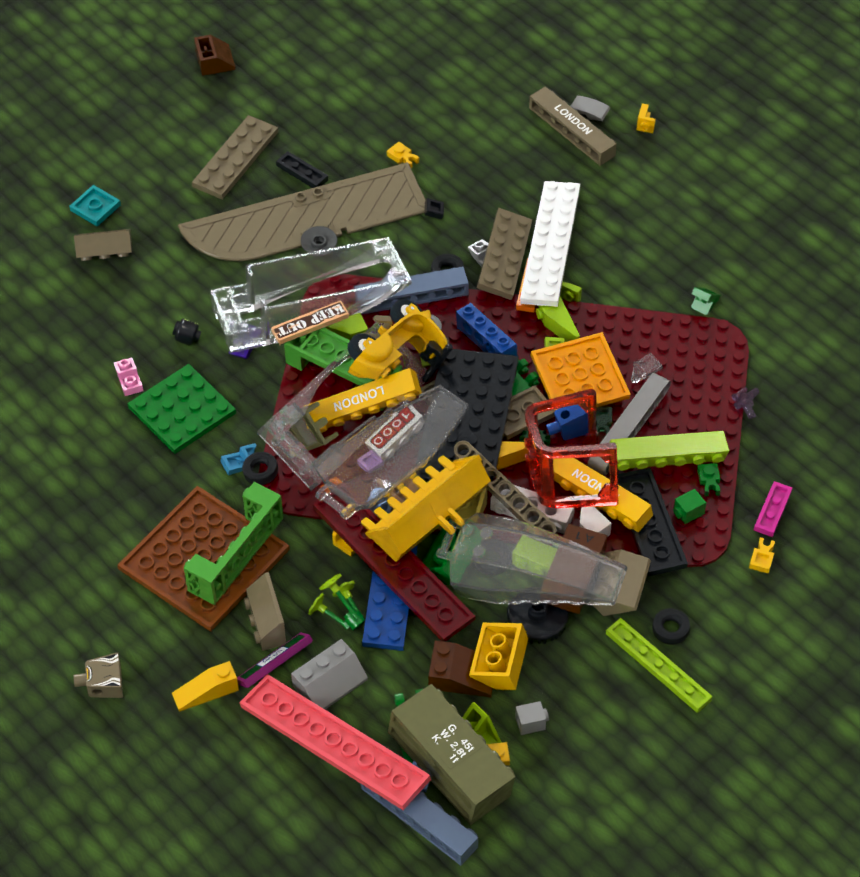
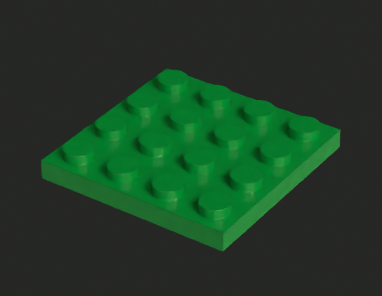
(181, 408)

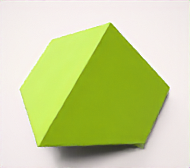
(481, 724)

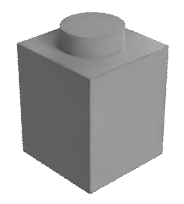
(531, 717)

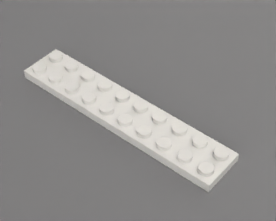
(550, 244)

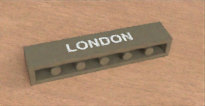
(572, 126)

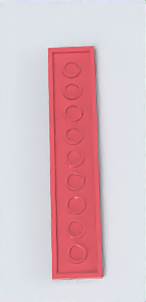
(335, 742)

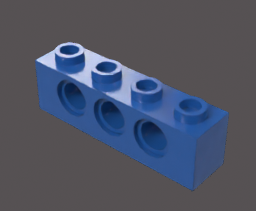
(484, 331)

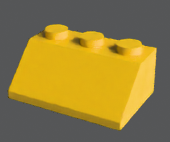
(499, 655)

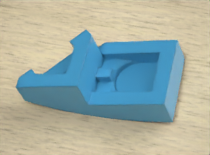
(233, 462)

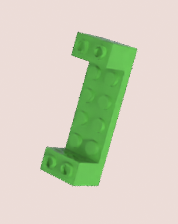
(322, 349)
(212, 580)

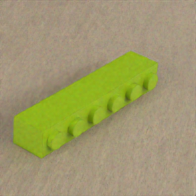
(671, 450)

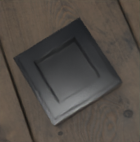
(434, 208)

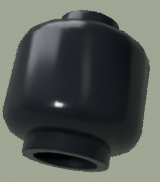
(186, 332)

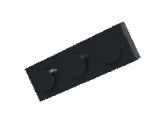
(301, 170)

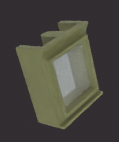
(309, 431)

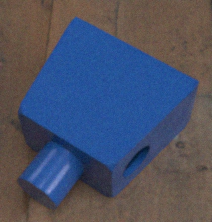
(570, 422)

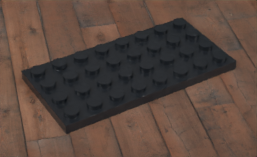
(487, 386)

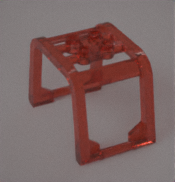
(541, 456)

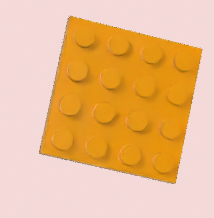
(581, 366)

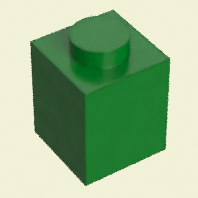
(689, 506)

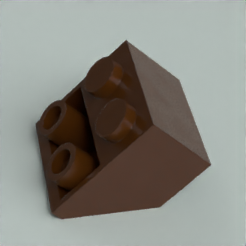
(213, 55)

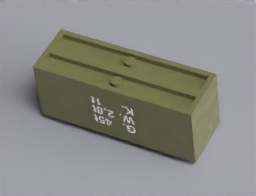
(451, 753)

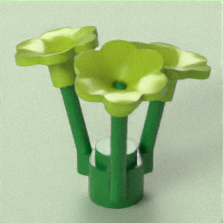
(353, 617)

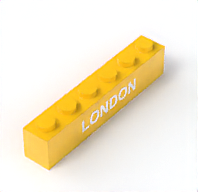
(367, 398)
(583, 480)

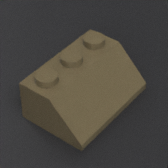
(103, 244)
(632, 584)
(265, 613)

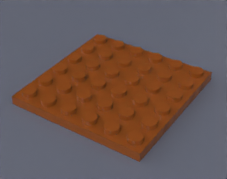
(204, 528)

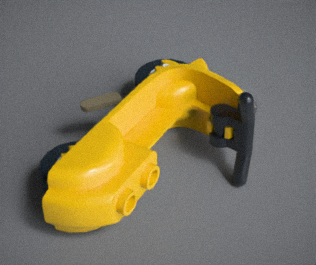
(378, 352)

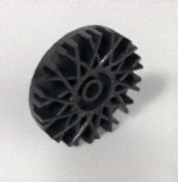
(539, 620)

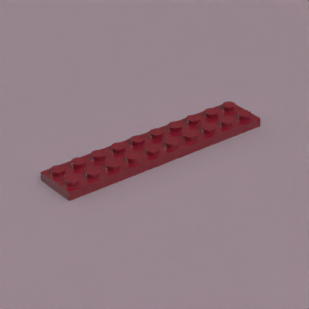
(406, 578)

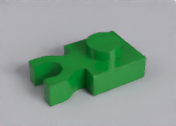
(710, 477)

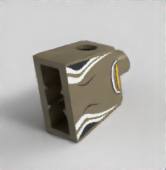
(102, 677)

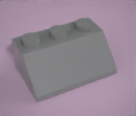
(329, 675)

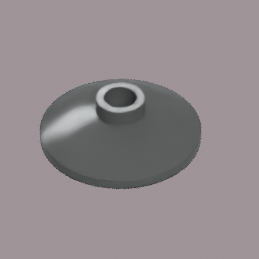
(318, 239)

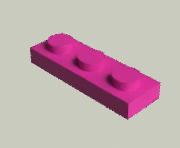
(773, 509)

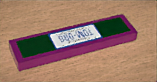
(274, 660)

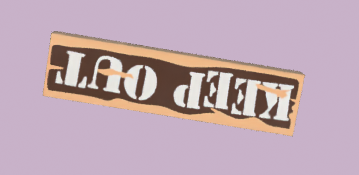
(310, 322)

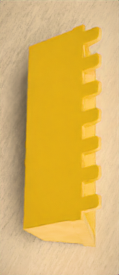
(428, 506)

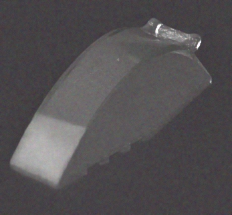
(387, 451)

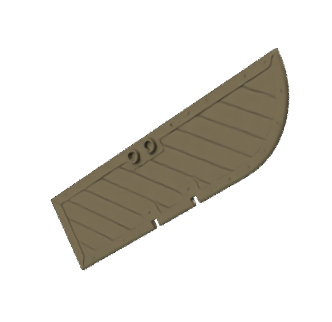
(280, 222)

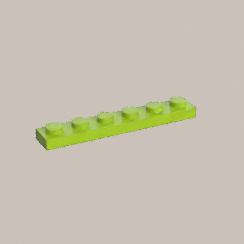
(659, 665)

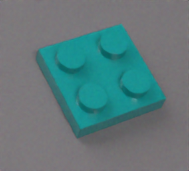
(95, 205)

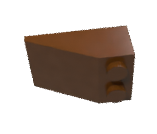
(451, 670)

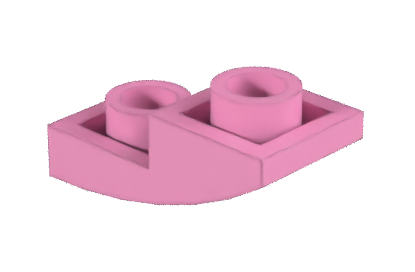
(128, 376)

